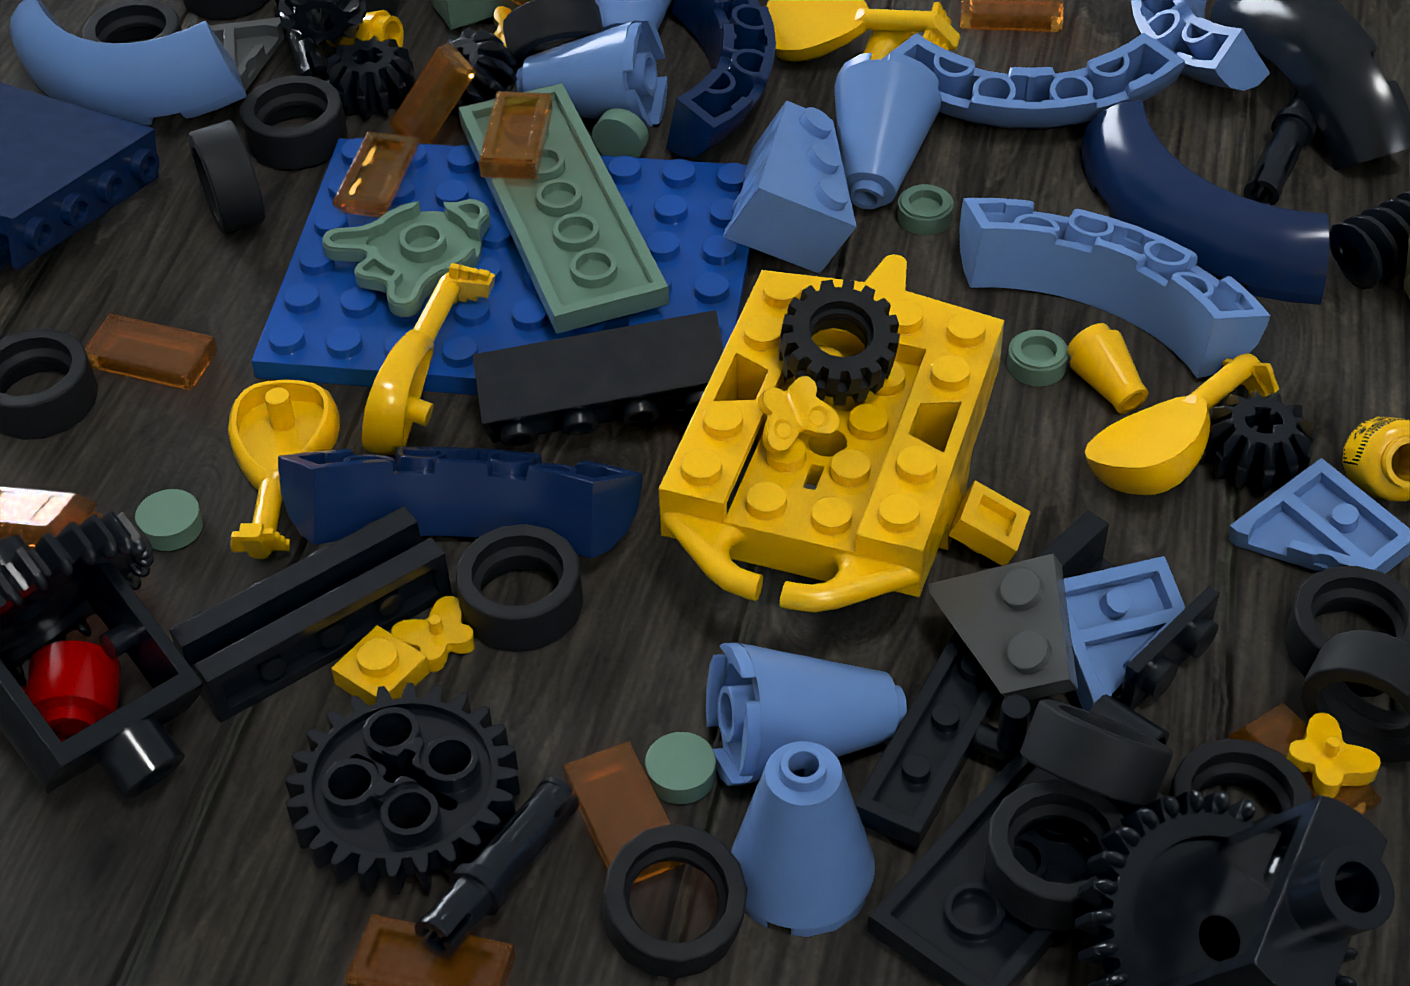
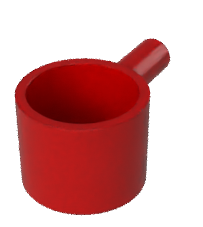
(73, 685)

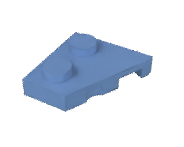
(1323, 524)
(1115, 618)

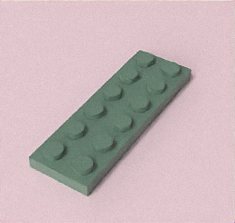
(572, 224)

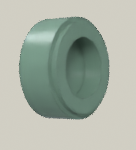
(620, 133)
(925, 210)
(1037, 357)
(170, 519)
(681, 767)

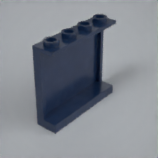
(64, 168)

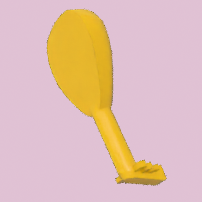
(818, 27)
(398, 387)
(273, 422)
(1166, 441)

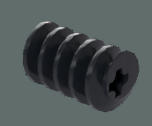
(1373, 243)

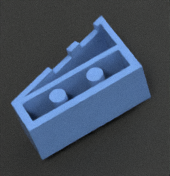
(794, 191)

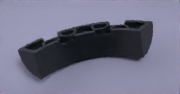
(1332, 69)

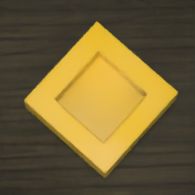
(989, 523)
(378, 662)

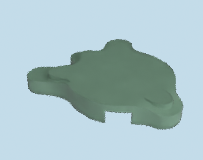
(411, 249)

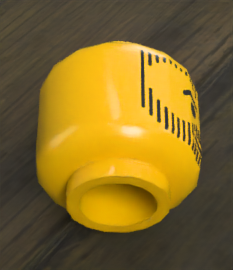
(1379, 458)

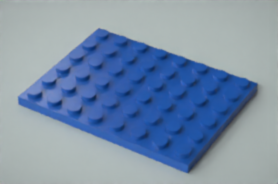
(341, 333)

